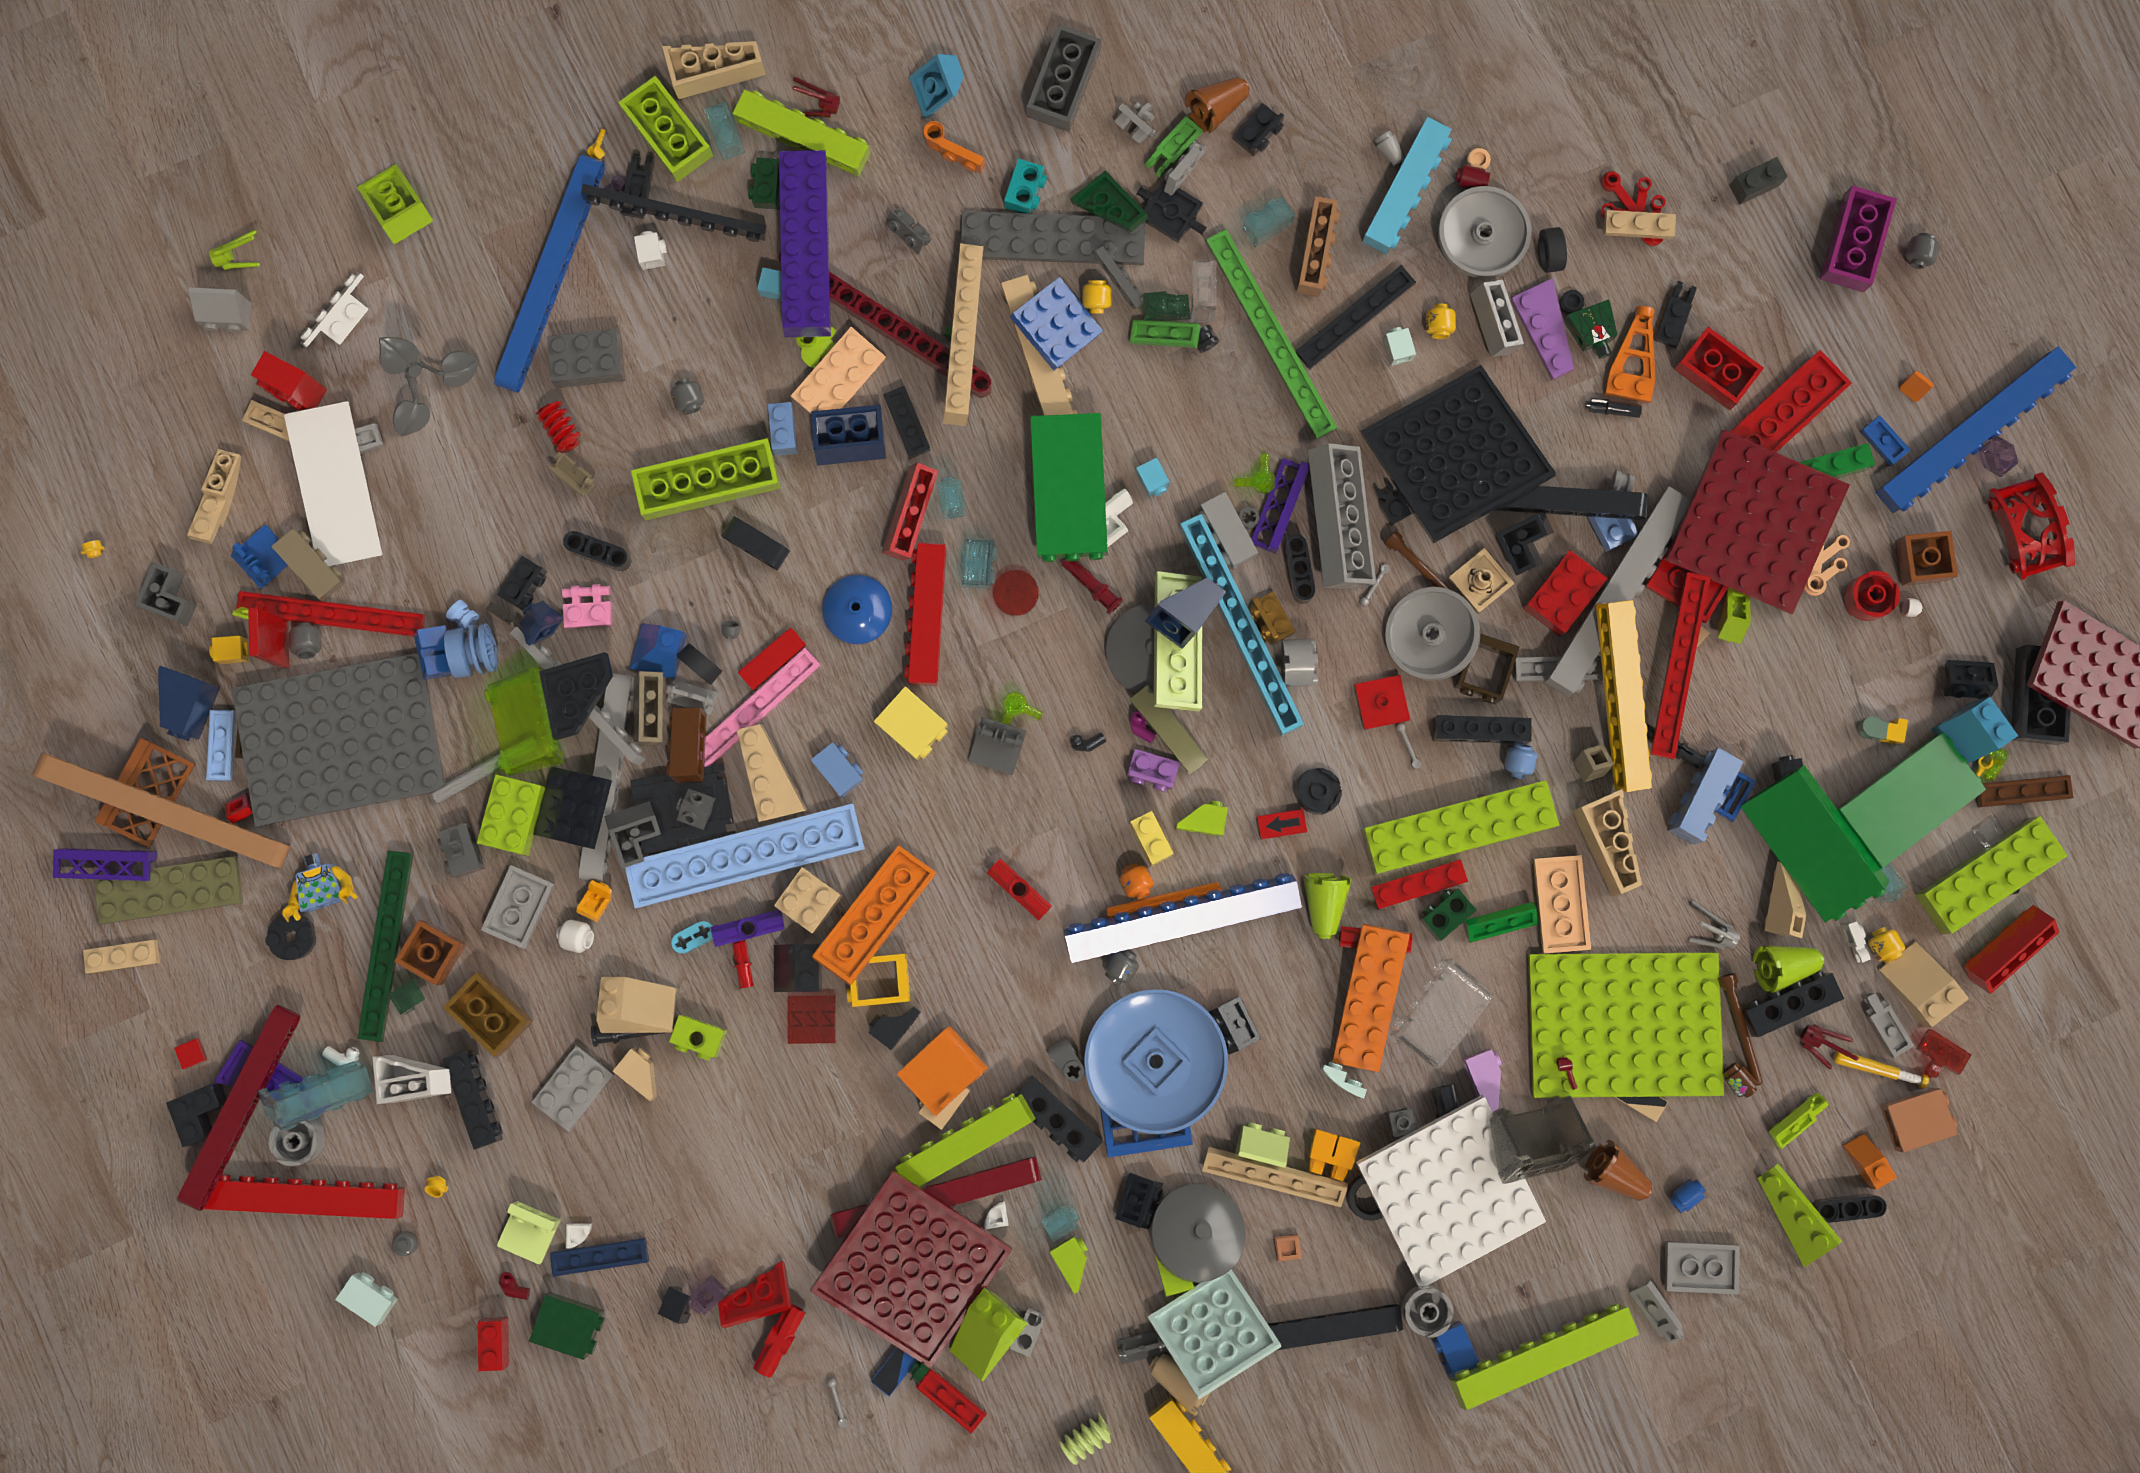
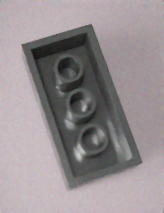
(1063, 78)

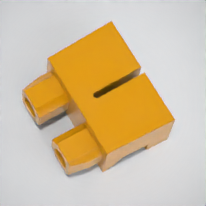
(1322, 1149)

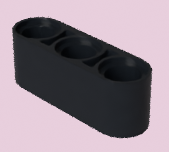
(755, 543)
(587, 545)
(1301, 557)
(1859, 1207)

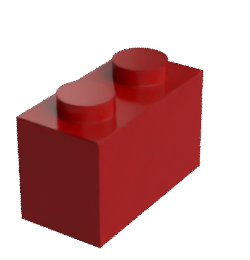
(493, 1344)

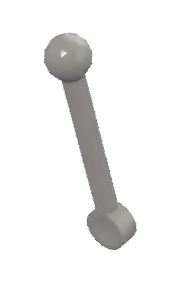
(1384, 569)
(1415, 762)
(843, 1422)

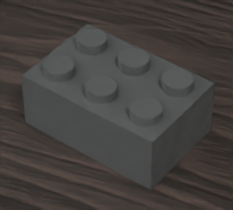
(586, 358)

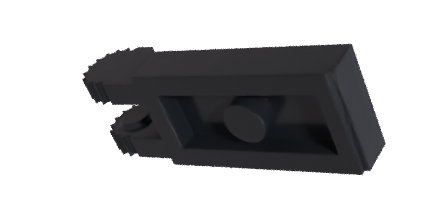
(638, 181)
(1675, 317)

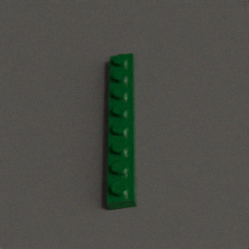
(385, 946)

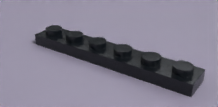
(1355, 317)

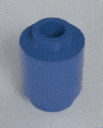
(1687, 1195)

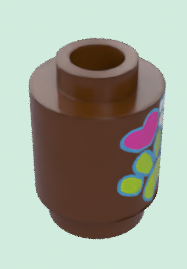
(1740, 1080)

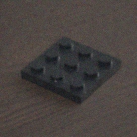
(572, 807)

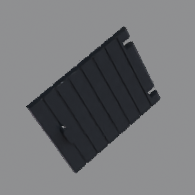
(664, 796)

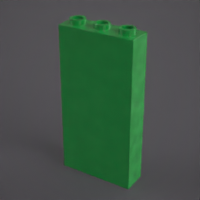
(1069, 487)
(1911, 799)
(1815, 844)

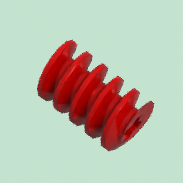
(558, 427)

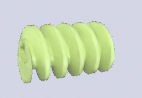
(1086, 1440)

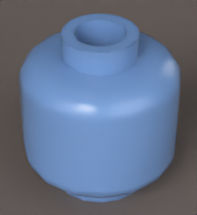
(1520, 760)

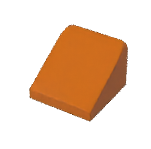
(1916, 386)

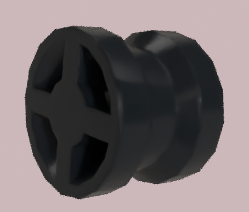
(1206, 339)

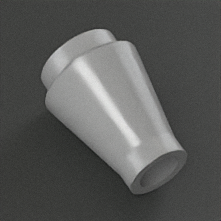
(1390, 148)

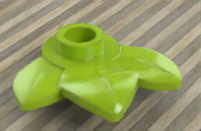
(816, 349)

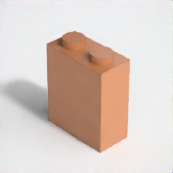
(1919, 1119)

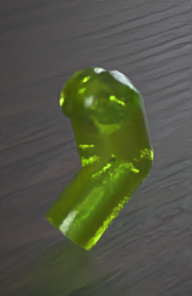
(2000, 757)

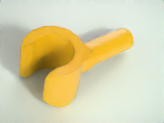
(594, 150)
(1982, 766)

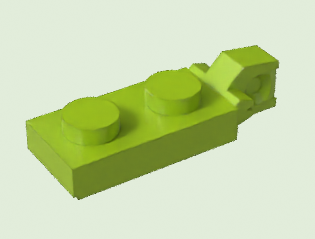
(1797, 1121)

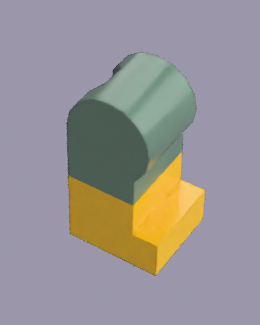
(1877, 730)

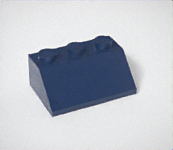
(848, 435)

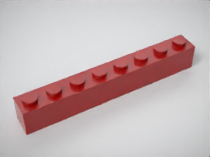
(308, 1198)

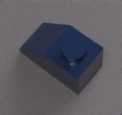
(539, 622)

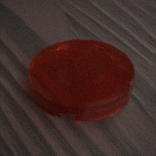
(1015, 593)

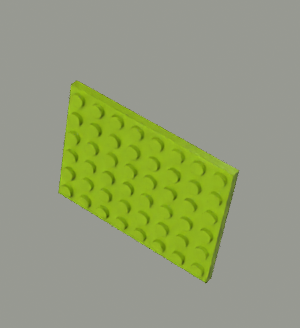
(1626, 1024)

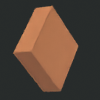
(1287, 1247)

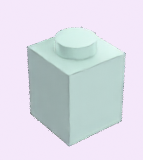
(1399, 346)

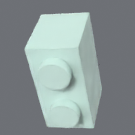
(367, 1298)

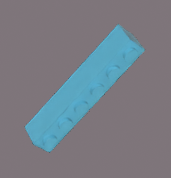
(1407, 185)

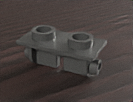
(900, 223)
(1140, 1347)

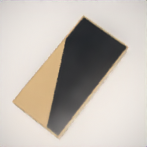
(1648, 1106)

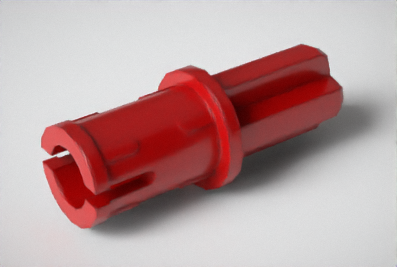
(742, 964)

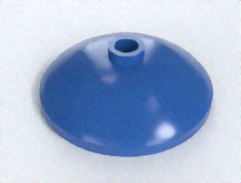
(859, 625)

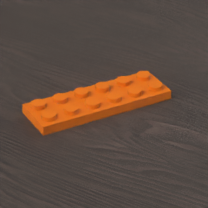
(874, 915)
(1370, 997)

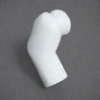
(341, 1058)

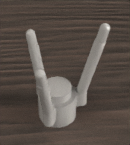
(1724, 935)

